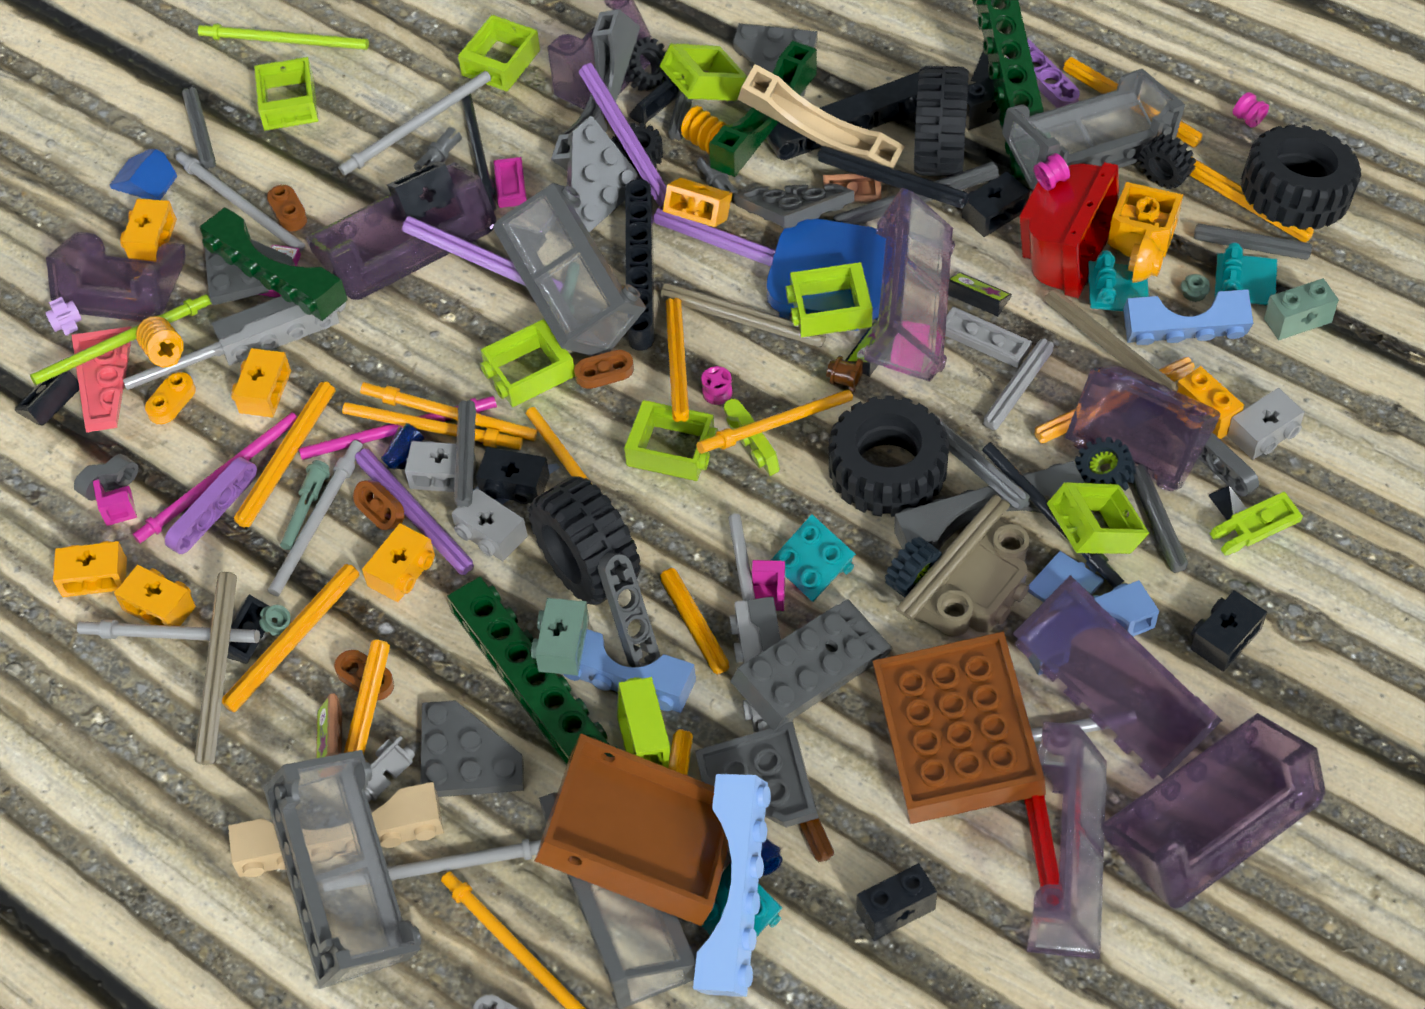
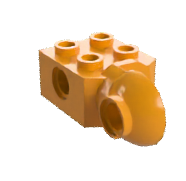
(1144, 227)

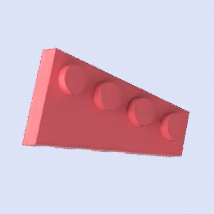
(101, 380)

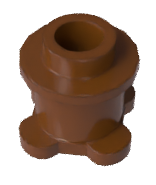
(845, 372)

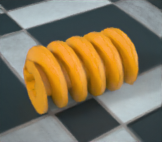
(700, 127)
(159, 341)

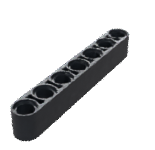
(863, 110)
(640, 259)

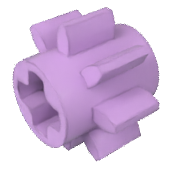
(63, 316)

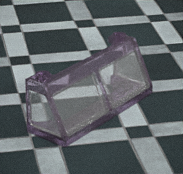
(913, 289)
(1069, 914)

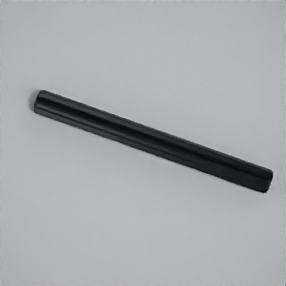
(893, 177)

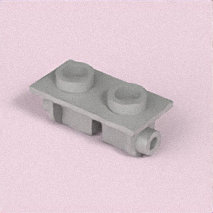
(390, 759)

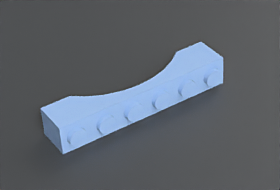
(725, 957)

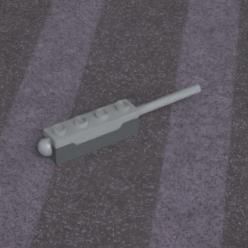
(257, 327)
(753, 619)

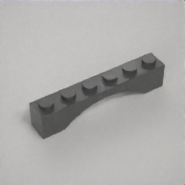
(613, 46)
(943, 517)

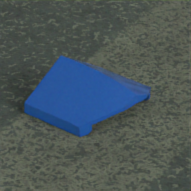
(146, 175)

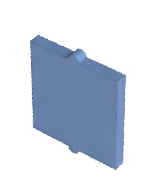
(1058, 571)

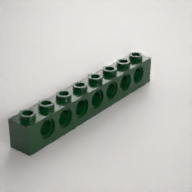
(1018, 68)
(478, 599)

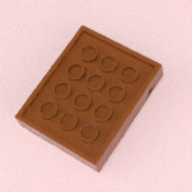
(958, 728)
(636, 831)

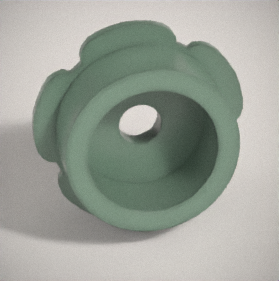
(1195, 287)
(278, 612)

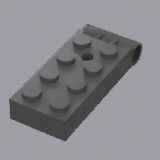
(810, 664)

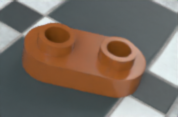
(287, 208)
(603, 369)
(383, 509)
(356, 659)

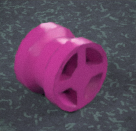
(1250, 109)
(1051, 171)
(711, 380)

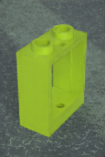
(690, 60)
(503, 76)
(286, 111)
(829, 280)
(521, 343)
(660, 415)
(1073, 509)
(642, 721)

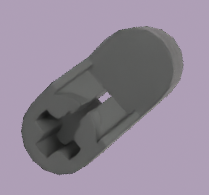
(113, 475)

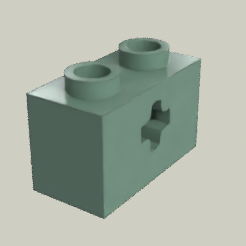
(1301, 309)
(561, 636)

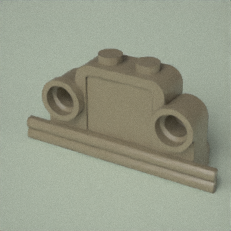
(974, 577)

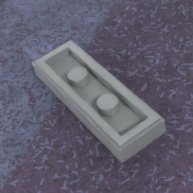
(986, 337)

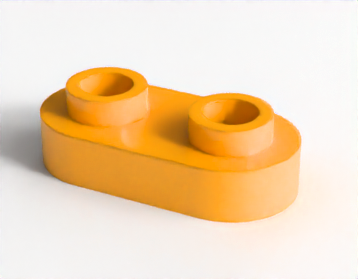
(173, 395)

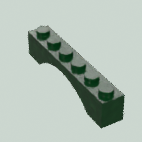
(739, 141)
(308, 287)

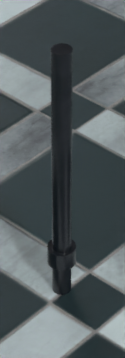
(477, 148)
(1095, 561)

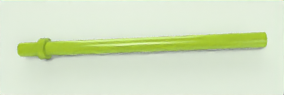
(217, 32)
(189, 307)

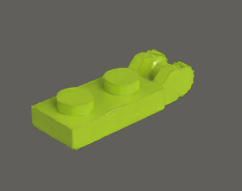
(763, 452)
(1258, 522)

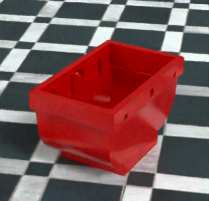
(1069, 224)

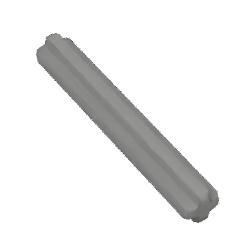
(1018, 384)

